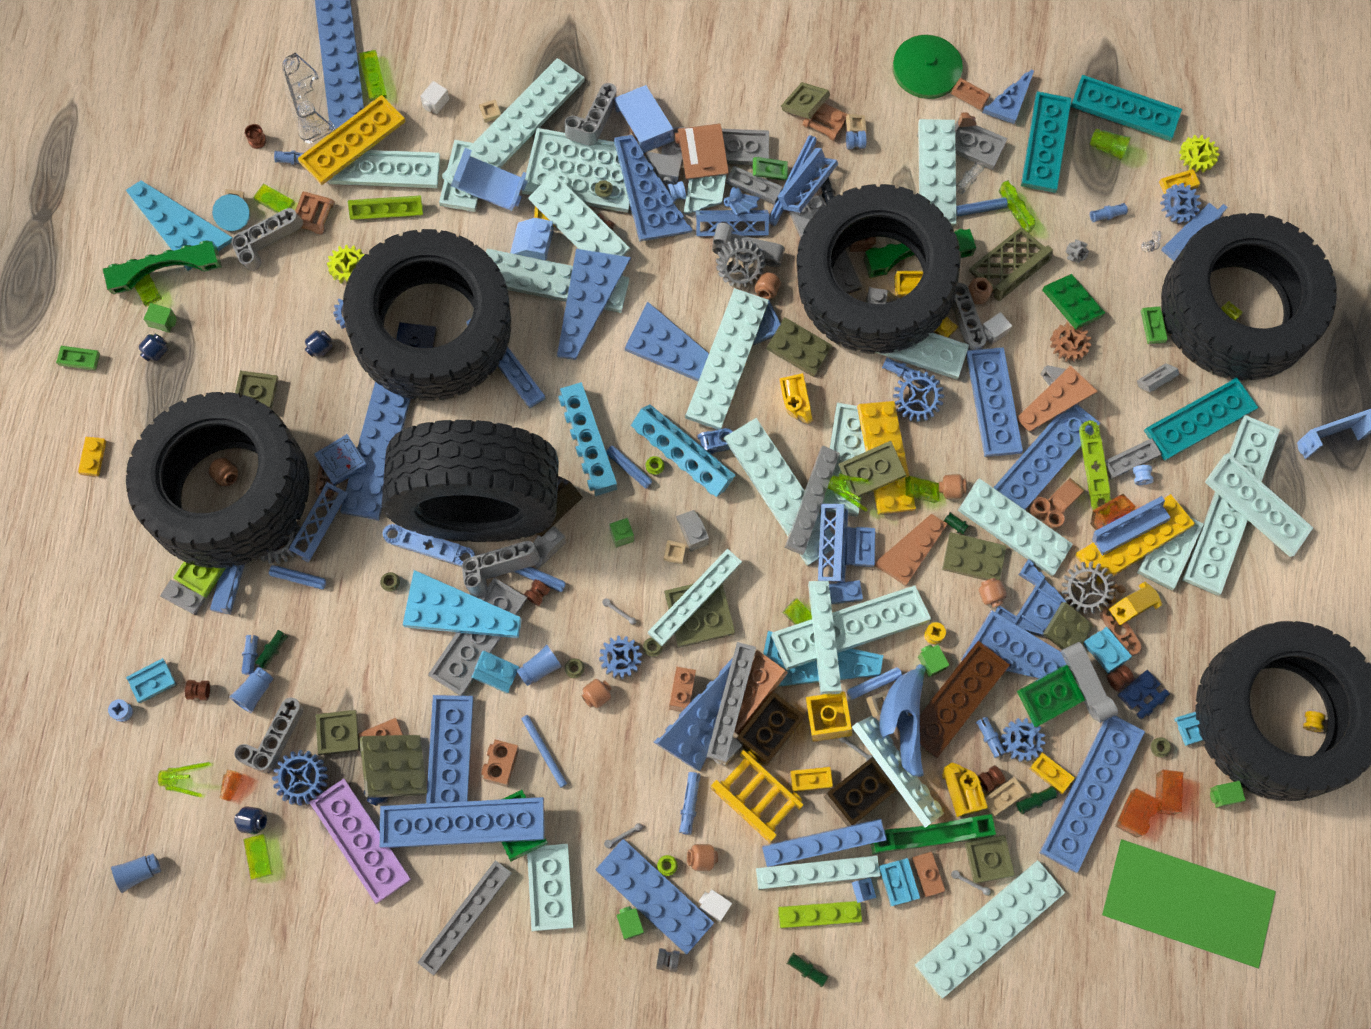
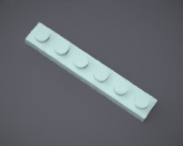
(694, 597)
(824, 637)
(817, 872)

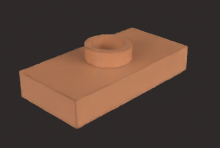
(970, 94)
(387, 728)
(928, 874)

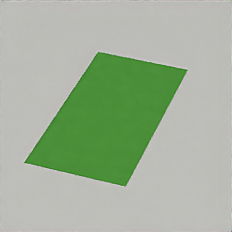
(1189, 903)

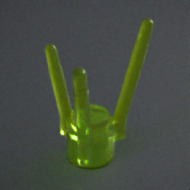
(838, 486)
(170, 778)

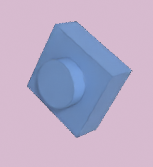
(863, 890)

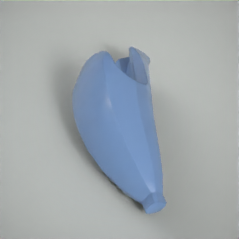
(904, 698)

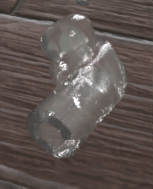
(1152, 244)

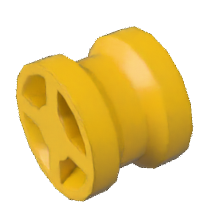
(932, 636)
(1314, 721)

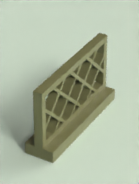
(1023, 270)

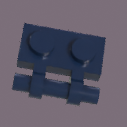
(1139, 690)

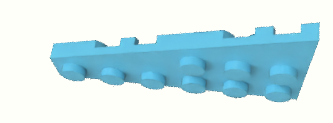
(173, 221)

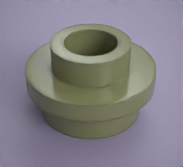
(603, 193)
(390, 576)
(650, 641)
(574, 662)
(1164, 743)

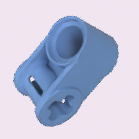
(714, 440)

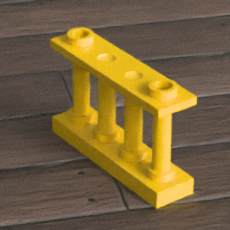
(737, 802)

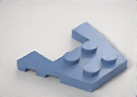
(1039, 606)

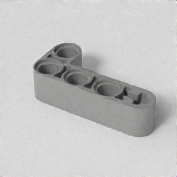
(589, 129)
(292, 223)
(772, 251)
(971, 317)
(496, 563)
(1097, 702)
(273, 733)

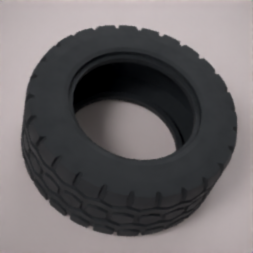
(888, 214)
(1277, 254)
(414, 261)
(185, 438)
(470, 481)
(1241, 748)

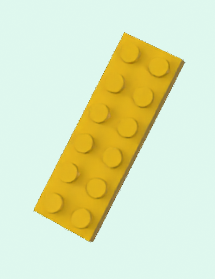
(351, 140)
(878, 426)
(1138, 548)

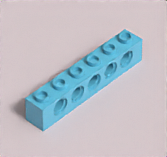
(576, 395)
(692, 451)

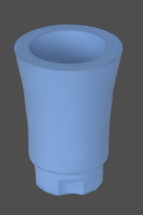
(539, 666)
(252, 690)
(135, 871)

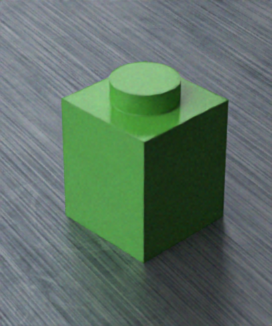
(160, 317)
(621, 532)
(933, 660)
(1227, 794)
(629, 923)

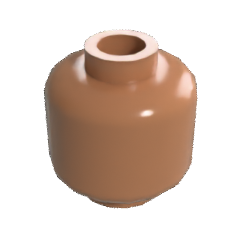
(767, 285)
(980, 290)
(223, 472)
(953, 486)
(992, 592)
(596, 693)
(702, 857)

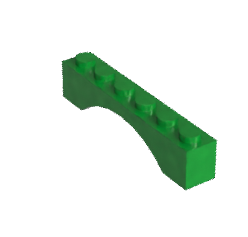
(882, 260)
(125, 276)
(936, 834)

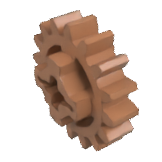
(1070, 342)

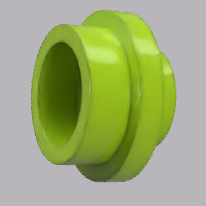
(654, 460)
(667, 858)

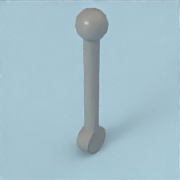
(606, 602)
(844, 739)
(608, 843)
(955, 874)

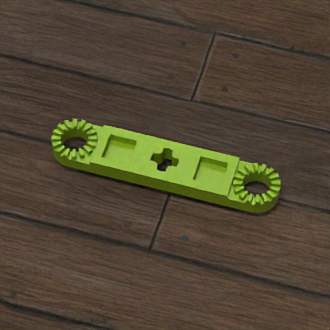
(1093, 452)

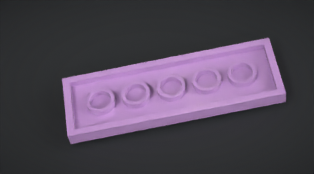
(359, 841)

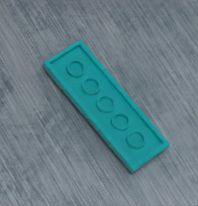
(1126, 107)
(1046, 142)
(1201, 419)

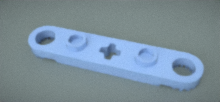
(412, 541)

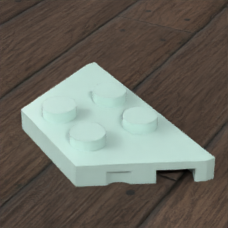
(704, 193)

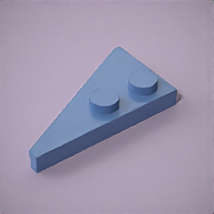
(1009, 103)

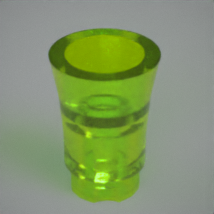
(1110, 143)

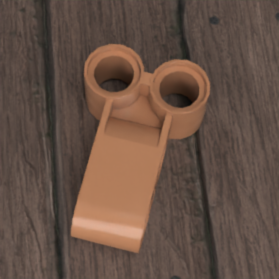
(1056, 504)

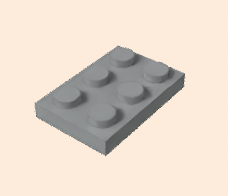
(978, 144)

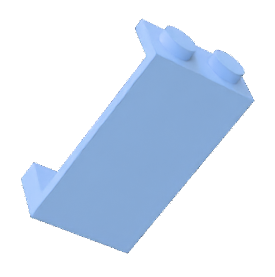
(645, 118)
(488, 181)
(1358, 422)

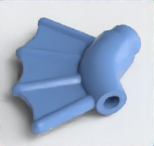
(740, 202)

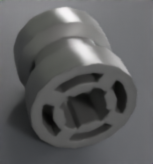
(663, 960)

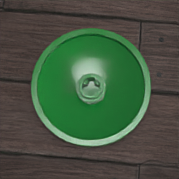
(927, 66)

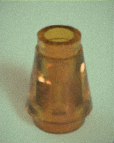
(230, 784)

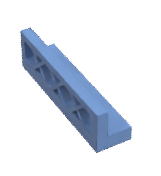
(804, 180)
(728, 215)
(1204, 217)
(1130, 526)
(321, 528)
(840, 538)
(227, 590)

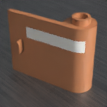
(702, 151)

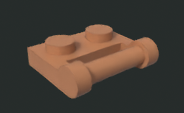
(828, 116)
(308, 207)

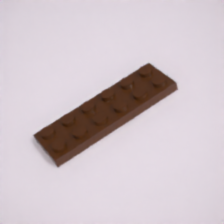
(959, 697)

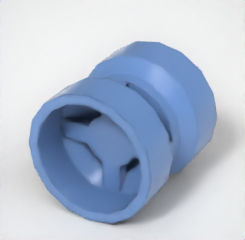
(856, 139)

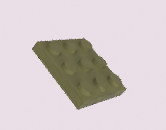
(708, 622)
(393, 766)

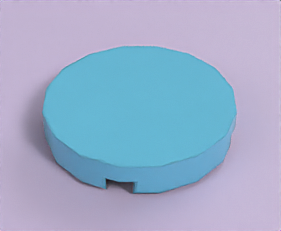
(231, 212)

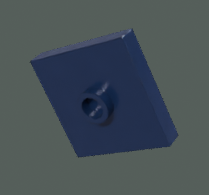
(416, 335)

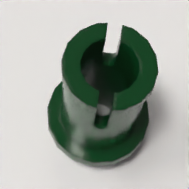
(956, 523)

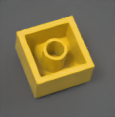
(829, 716)

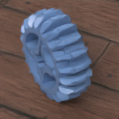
(923, 403)
(288, 794)

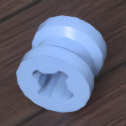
(677, 191)
(1143, 475)
(123, 713)

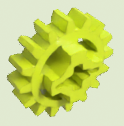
(1207, 157)
(340, 260)

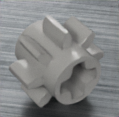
(1077, 251)

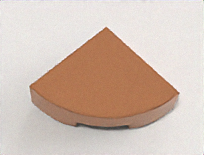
(966, 120)

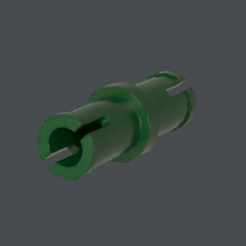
(271, 649)
(1036, 800)
(807, 969)

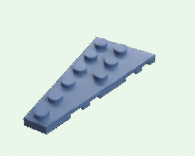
(649, 199)
(590, 288)
(666, 345)
(1017, 647)
(692, 731)

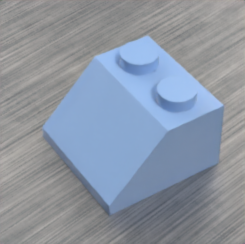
(533, 238)

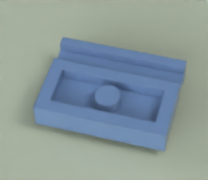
(860, 547)

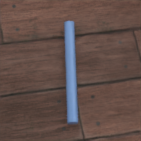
(544, 751)

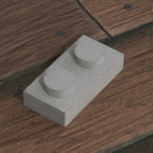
(1158, 377)
(182, 597)

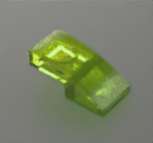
(147, 291)
(797, 612)

